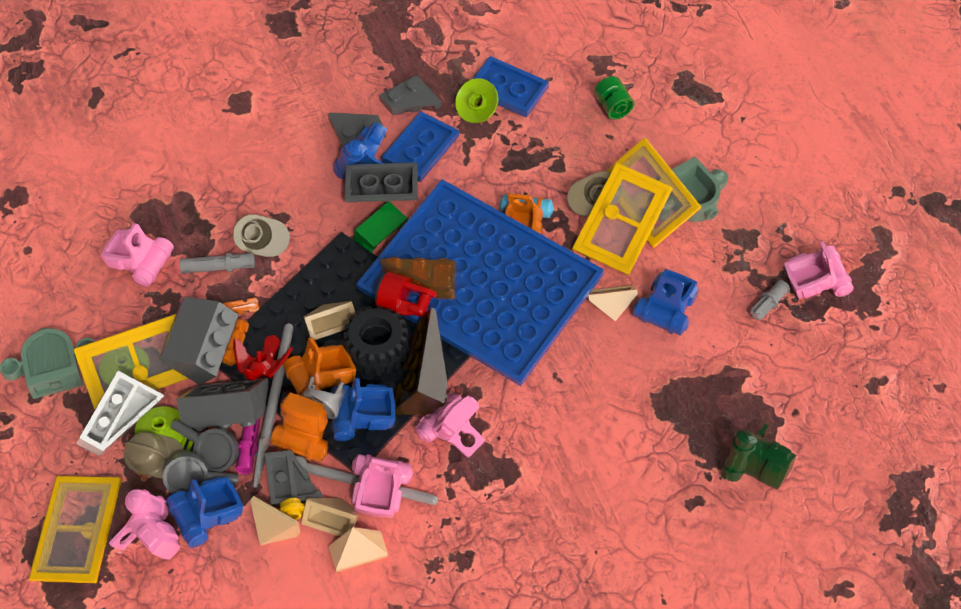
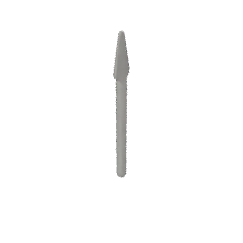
(272, 404)
(349, 478)

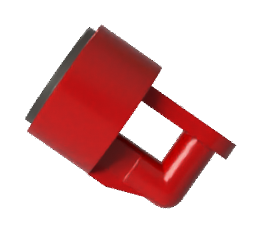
(394, 292)

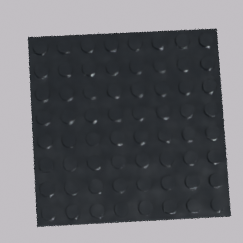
(328, 280)

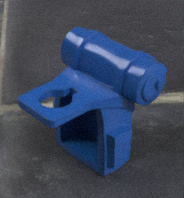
(360, 150)
(668, 302)
(363, 408)
(204, 507)

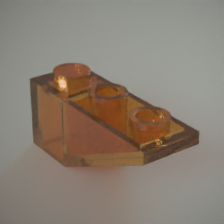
(432, 274)

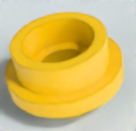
(292, 508)

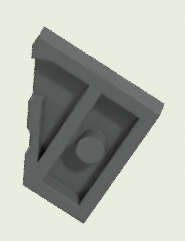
(409, 97)
(348, 125)
(287, 478)

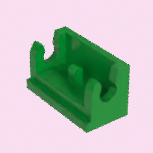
(379, 226)

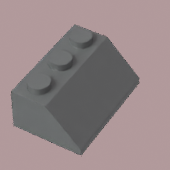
(381, 182)
(198, 338)
(223, 404)

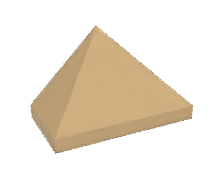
(613, 299)
(329, 319)
(329, 515)
(272, 524)
(357, 548)

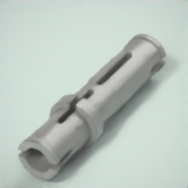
(215, 263)

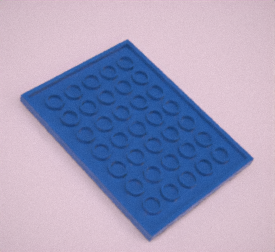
(510, 286)

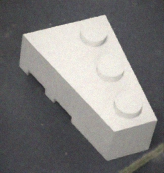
(117, 412)

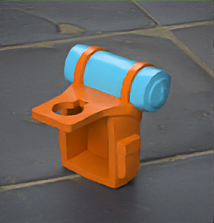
(527, 209)

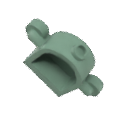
(703, 186)
(46, 363)

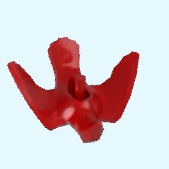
(264, 362)

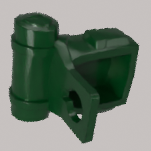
(757, 458)

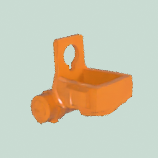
(326, 364)
(302, 428)

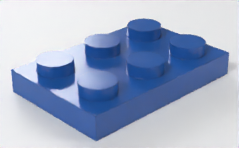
(515, 87)
(422, 143)

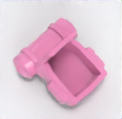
(138, 253)
(818, 272)
(449, 421)
(379, 485)
(148, 525)

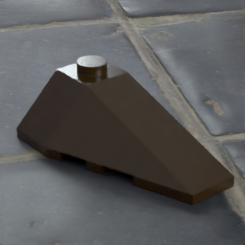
(425, 375)

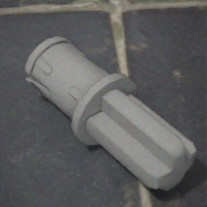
(769, 300)

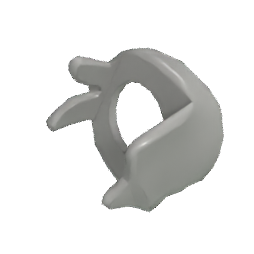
(331, 401)

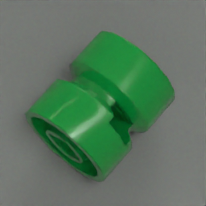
(614, 97)

